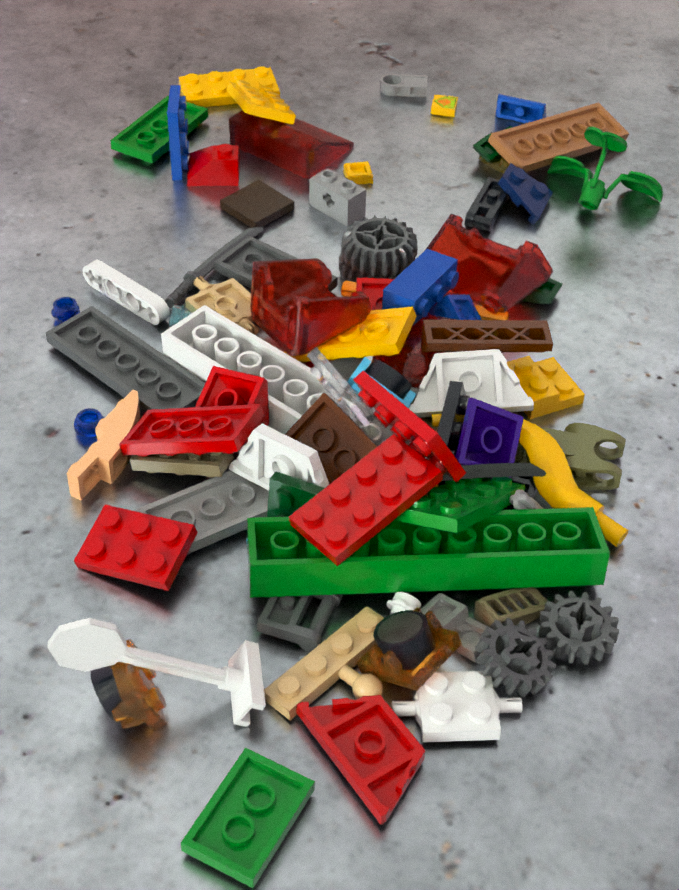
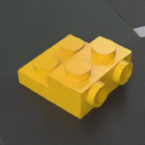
(546, 385)

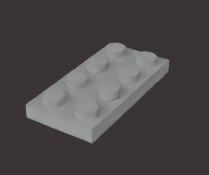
(214, 507)

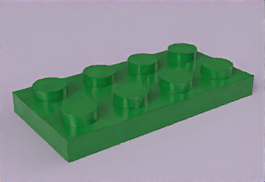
(149, 134)
(461, 503)

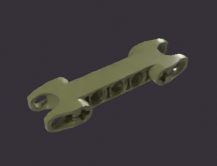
(583, 453)

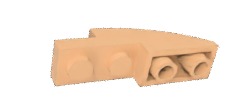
(104, 457)

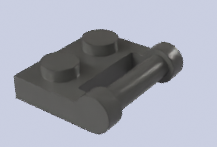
(284, 614)

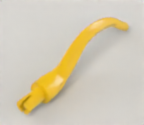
(558, 484)

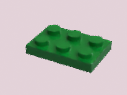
(248, 817)

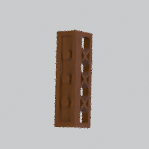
(486, 335)

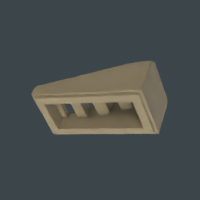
(488, 606)

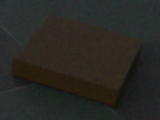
(257, 204)

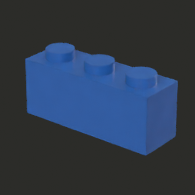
(422, 283)

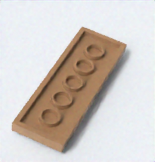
(562, 134)

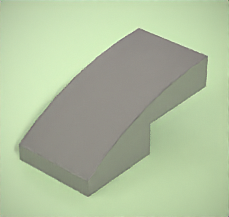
(455, 617)

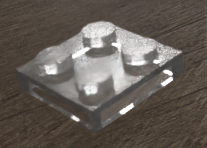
(339, 388)

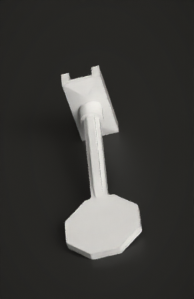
(98, 644)

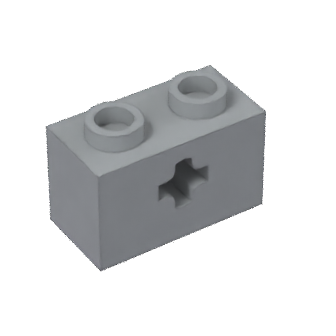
(337, 197)

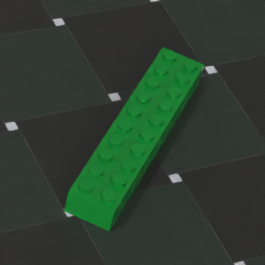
(496, 553)

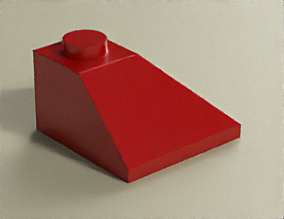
(214, 166)
(232, 387)

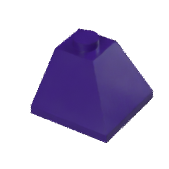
(488, 435)

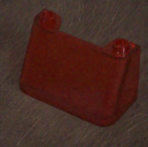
(489, 270)
(297, 308)

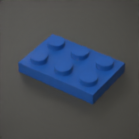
(177, 132)

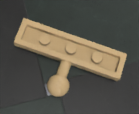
(328, 664)

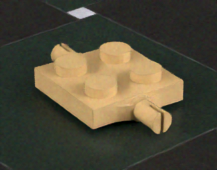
(225, 298)

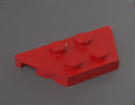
(367, 747)

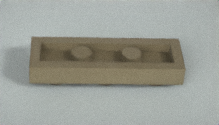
(206, 465)

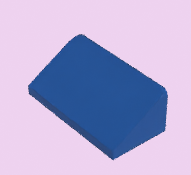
(519, 109)

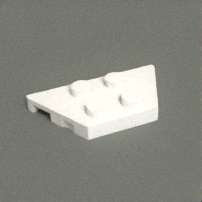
(483, 377)
(274, 451)

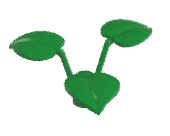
(594, 190)

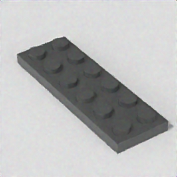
(125, 361)

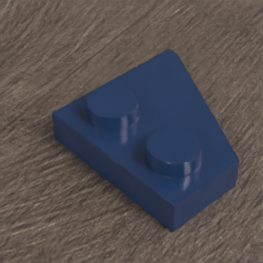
(525, 191)

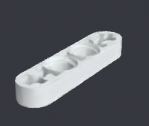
(126, 292)

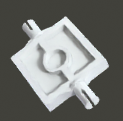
(458, 707)

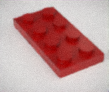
(408, 426)
(192, 430)
(365, 499)

